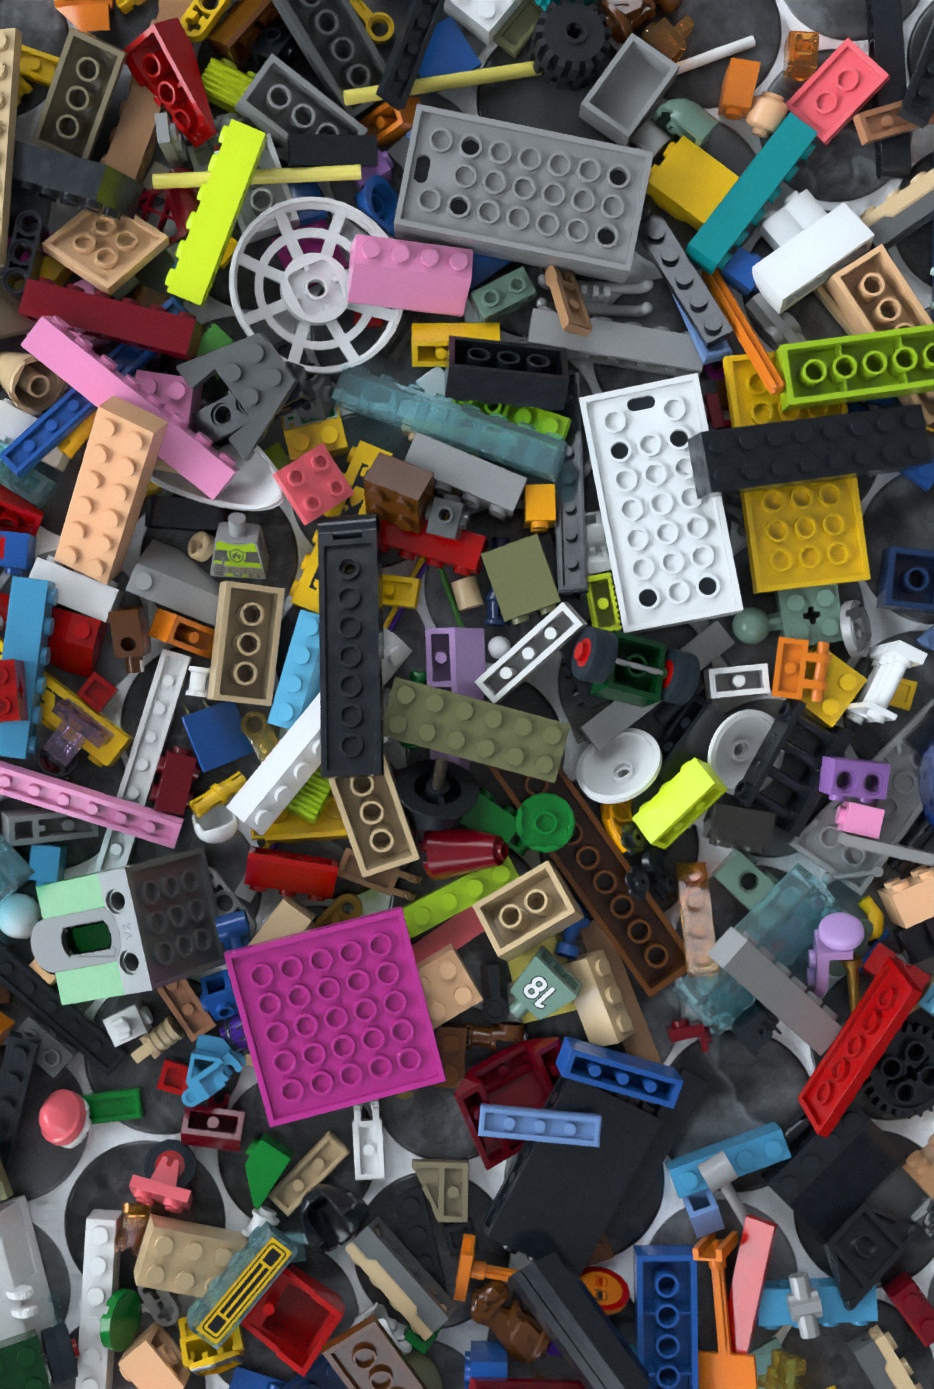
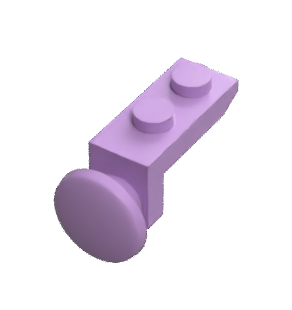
(832, 940)

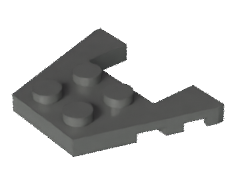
(255, 378)

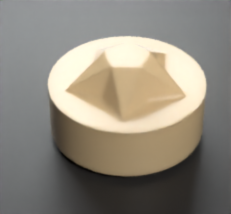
(201, 546)

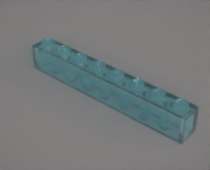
(450, 423)

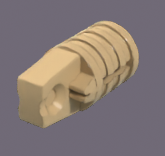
(158, 1039)

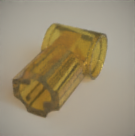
(262, 741)

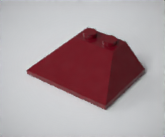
(513, 1077)

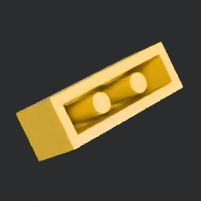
(431, 339)

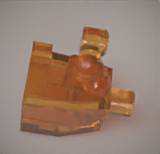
(134, 1224)

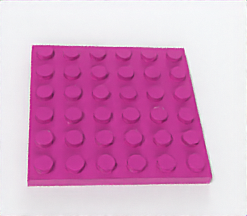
(335, 1016)

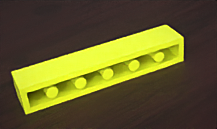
(217, 212)

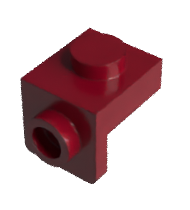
(714, 413)
(684, 1029)

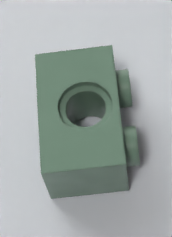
(503, 296)
(734, 868)

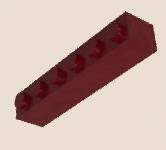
(113, 319)

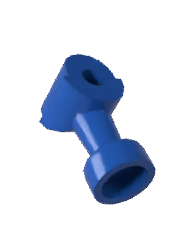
(567, 948)

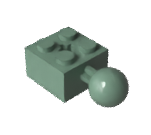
(754, 624)

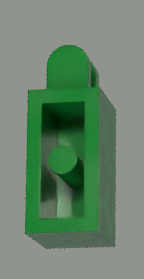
(494, 819)

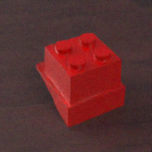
(295, 1318)

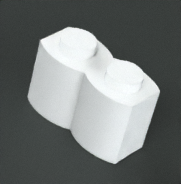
(796, 216)

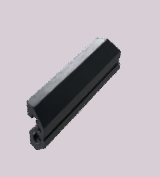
(578, 1325)

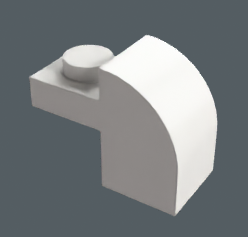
(597, 550)

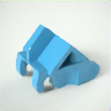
(210, 1068)

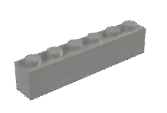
(619, 344)
(774, 989)

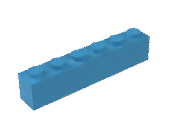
(27, 640)

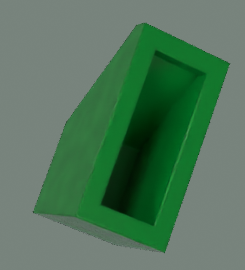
(264, 1166)

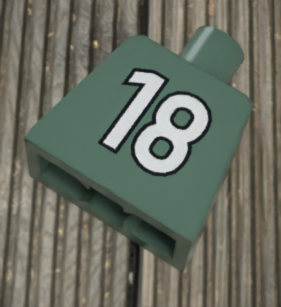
(543, 986)

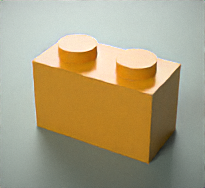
(539, 507)

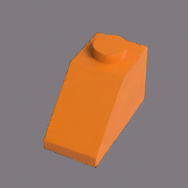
(738, 88)
(389, 123)
(182, 633)

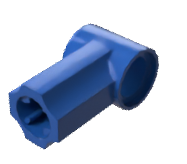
(233, 929)

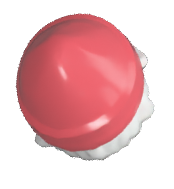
(65, 1118)

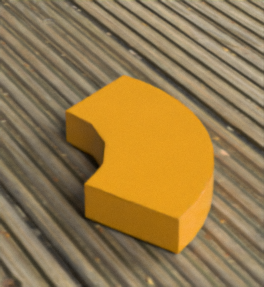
(614, 818)

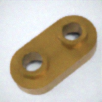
(335, 911)

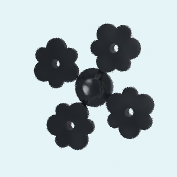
(652, 863)

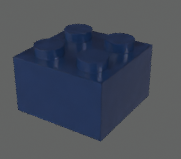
(906, 580)

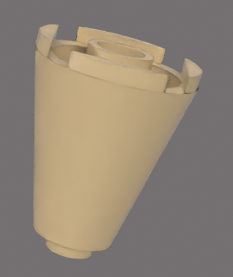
(29, 382)

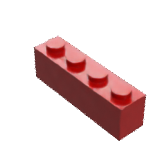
(436, 550)

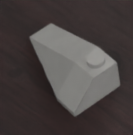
(175, 582)

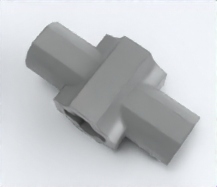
(804, 1305)

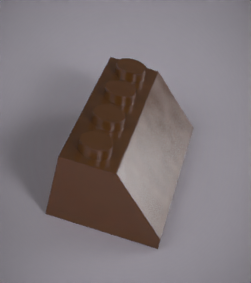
(240, 29)

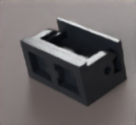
(755, 1027)

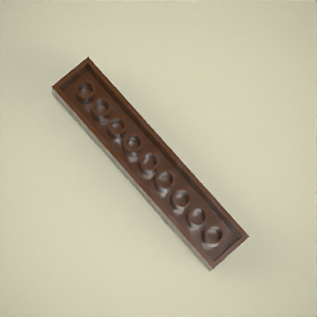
(598, 877)

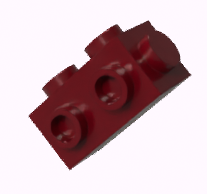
(177, 772)

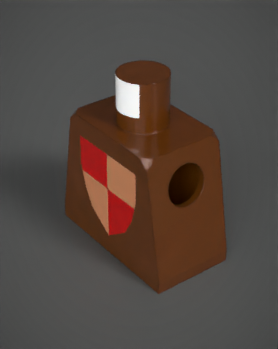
(132, 623)

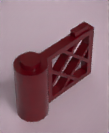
(178, 201)

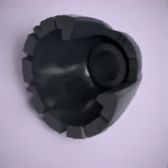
(331, 1216)

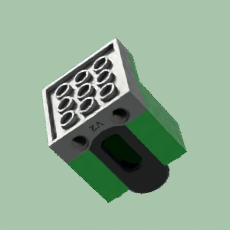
(128, 927)

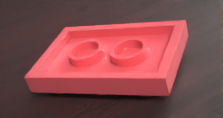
(837, 91)

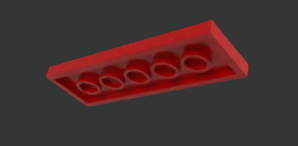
(859, 1046)

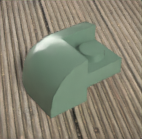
(686, 118)

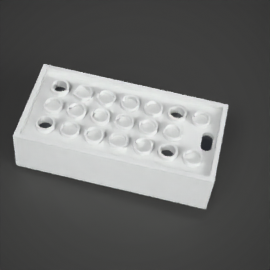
(662, 542)

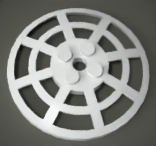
(303, 271)

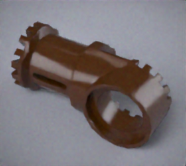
(488, 1035)

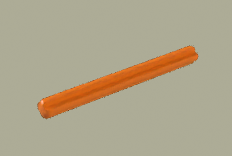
(744, 332)

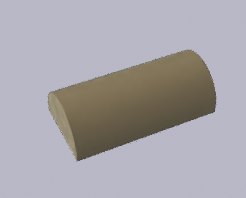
(79, 95)

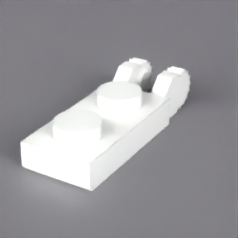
(368, 1144)

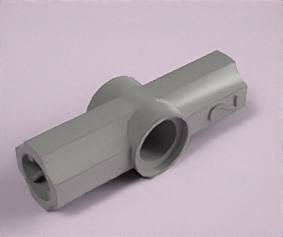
(775, 328)

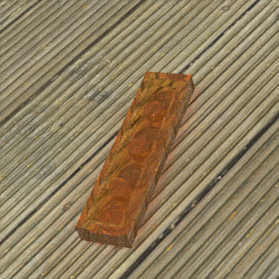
(696, 918)

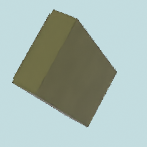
(518, 28)

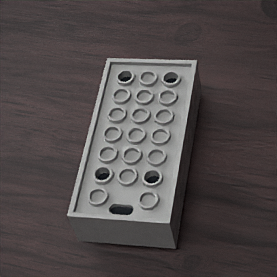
(522, 193)

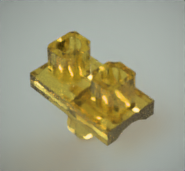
(782, 1371)

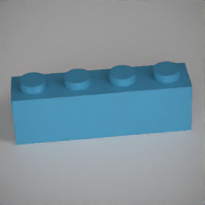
(744, 1151)
(775, 1312)

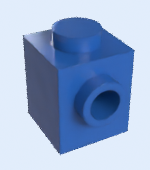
(739, 272)

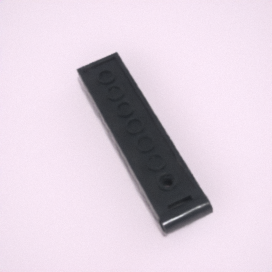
(351, 646)

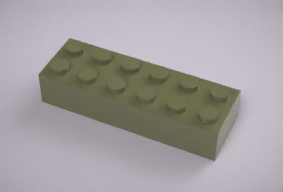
(475, 730)

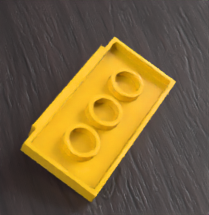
(293, 829)

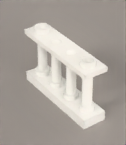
(889, 666)

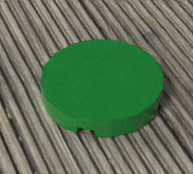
(545, 822)
(121, 1321)

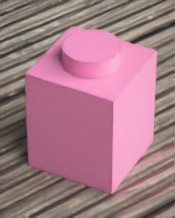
(859, 819)

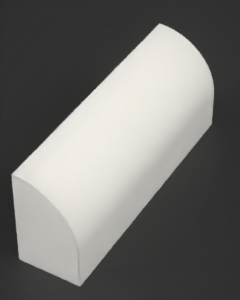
(812, 258)

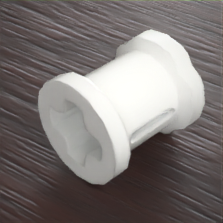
(198, 681)

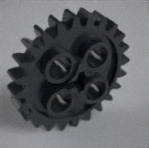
(905, 1071)

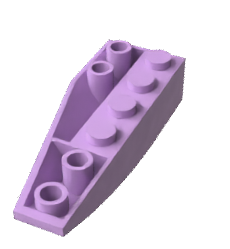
(453, 663)

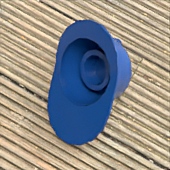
(378, 202)

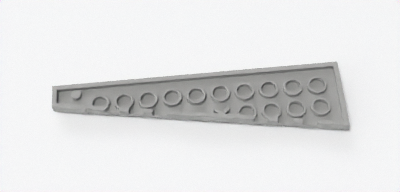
(902, 806)

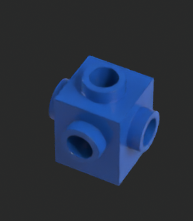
(218, 995)

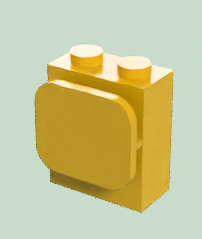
(689, 183)

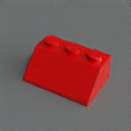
(291, 873)

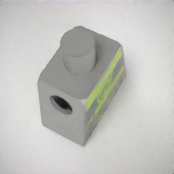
(239, 549)

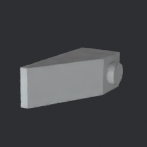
(42, 826)

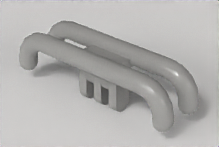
(597, 296)

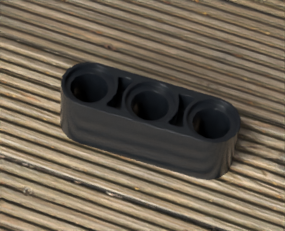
(20, 243)
(183, 514)

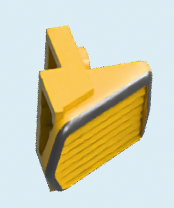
(205, 1359)

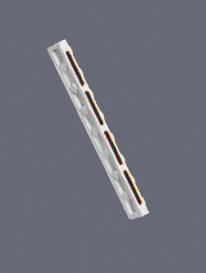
(145, 752)

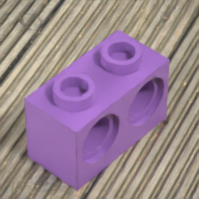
(854, 776)

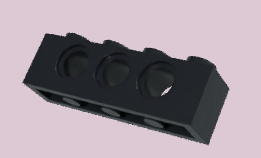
(212, 416)

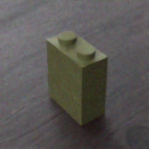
(522, 579)

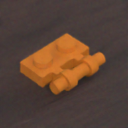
(791, 667)

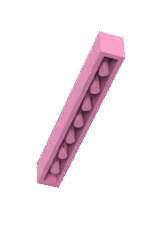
(99, 380)

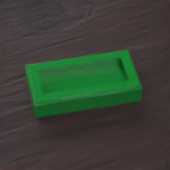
(115, 1105)

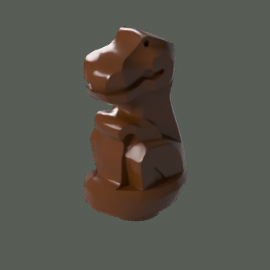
(627, 15)
(513, 1325)

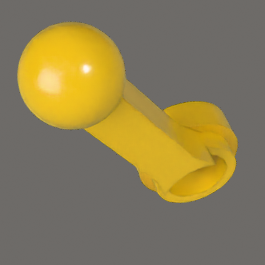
(369, 19)

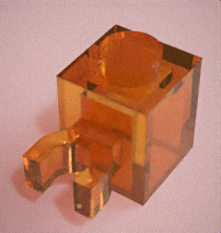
(669, 39)
(800, 55)

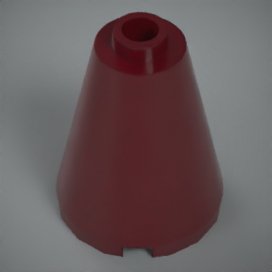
(461, 852)

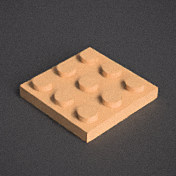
(105, 249)

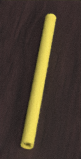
(448, 81)
(264, 176)

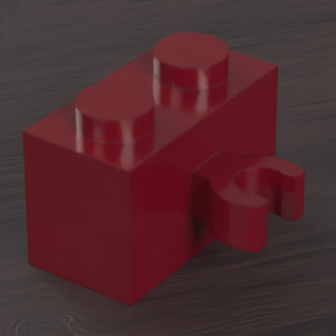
(213, 1126)

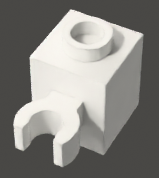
(128, 1023)

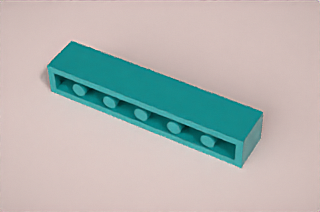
(750, 194)

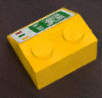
(306, 434)

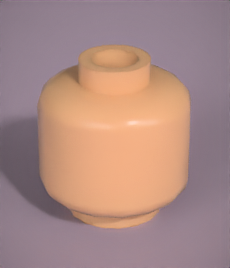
(766, 114)

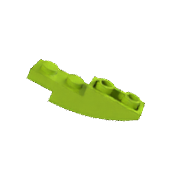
(540, 419)

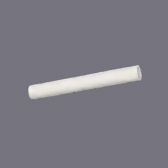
(716, 54)

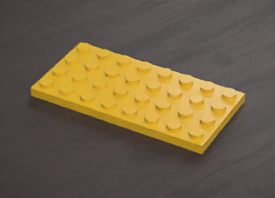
(802, 531)

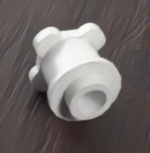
(259, 1218)

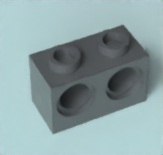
(54, 1051)

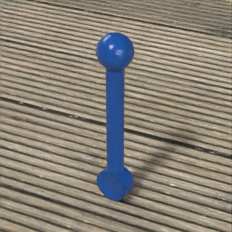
(886, 933)

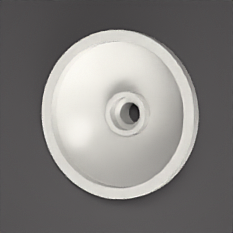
(746, 733)
(620, 768)

